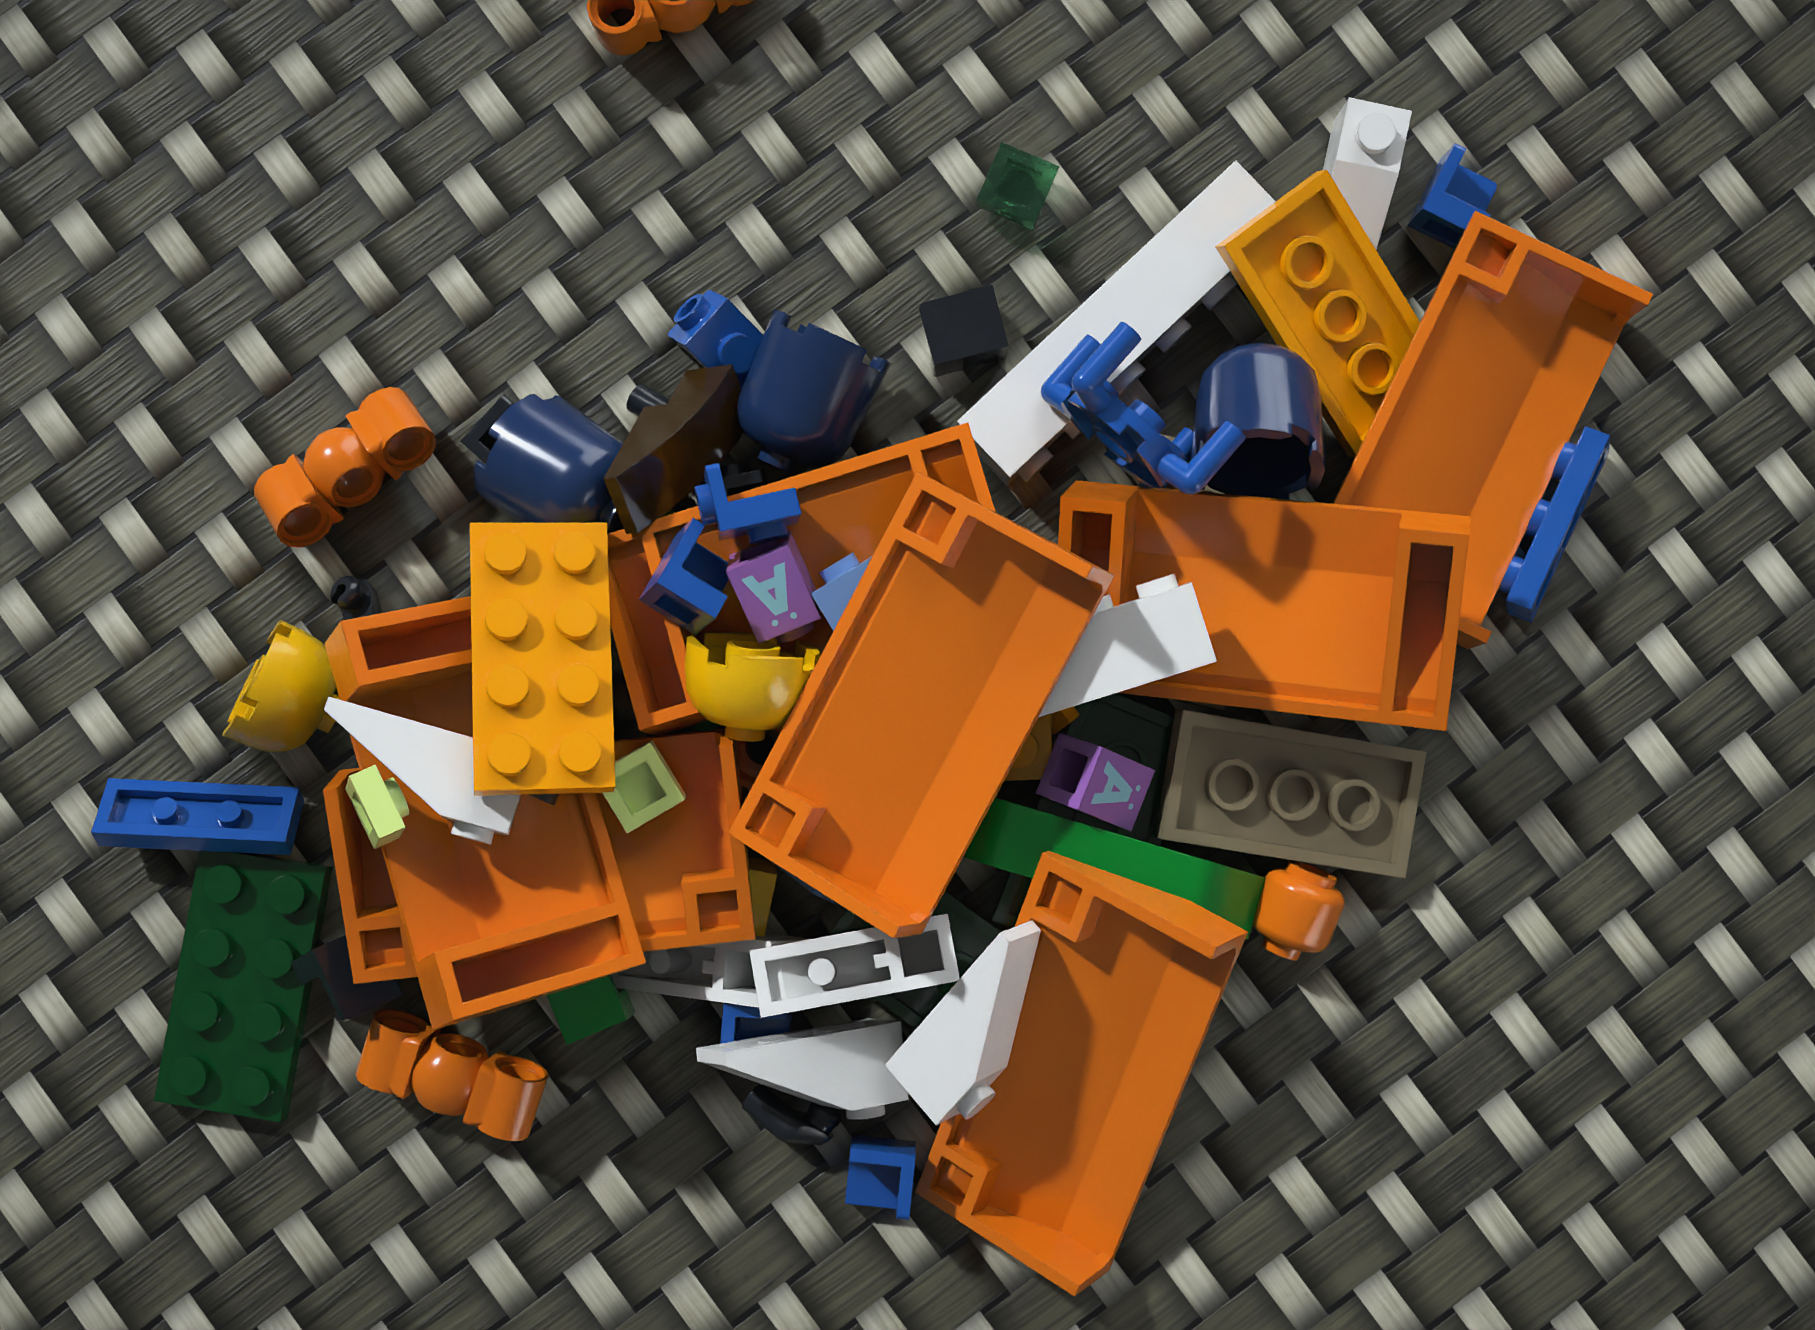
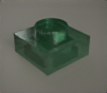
(1017, 186)

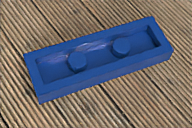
(1555, 523)
(198, 816)

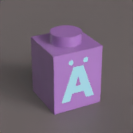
(774, 589)
(1095, 781)

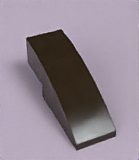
(673, 445)

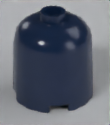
(806, 394)
(1278, 409)
(549, 465)

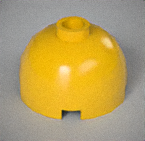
(746, 681)
(284, 694)

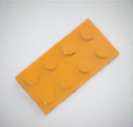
(1325, 299)
(541, 659)

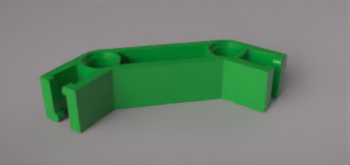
(1017, 835)

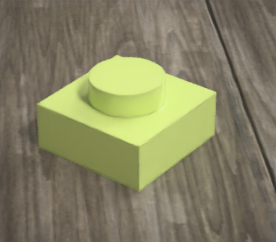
(643, 787)
(378, 805)

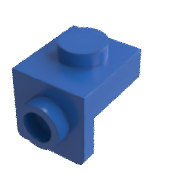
(716, 333)
(759, 517)

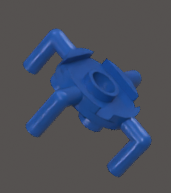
(1132, 431)

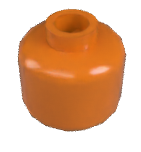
(1298, 909)

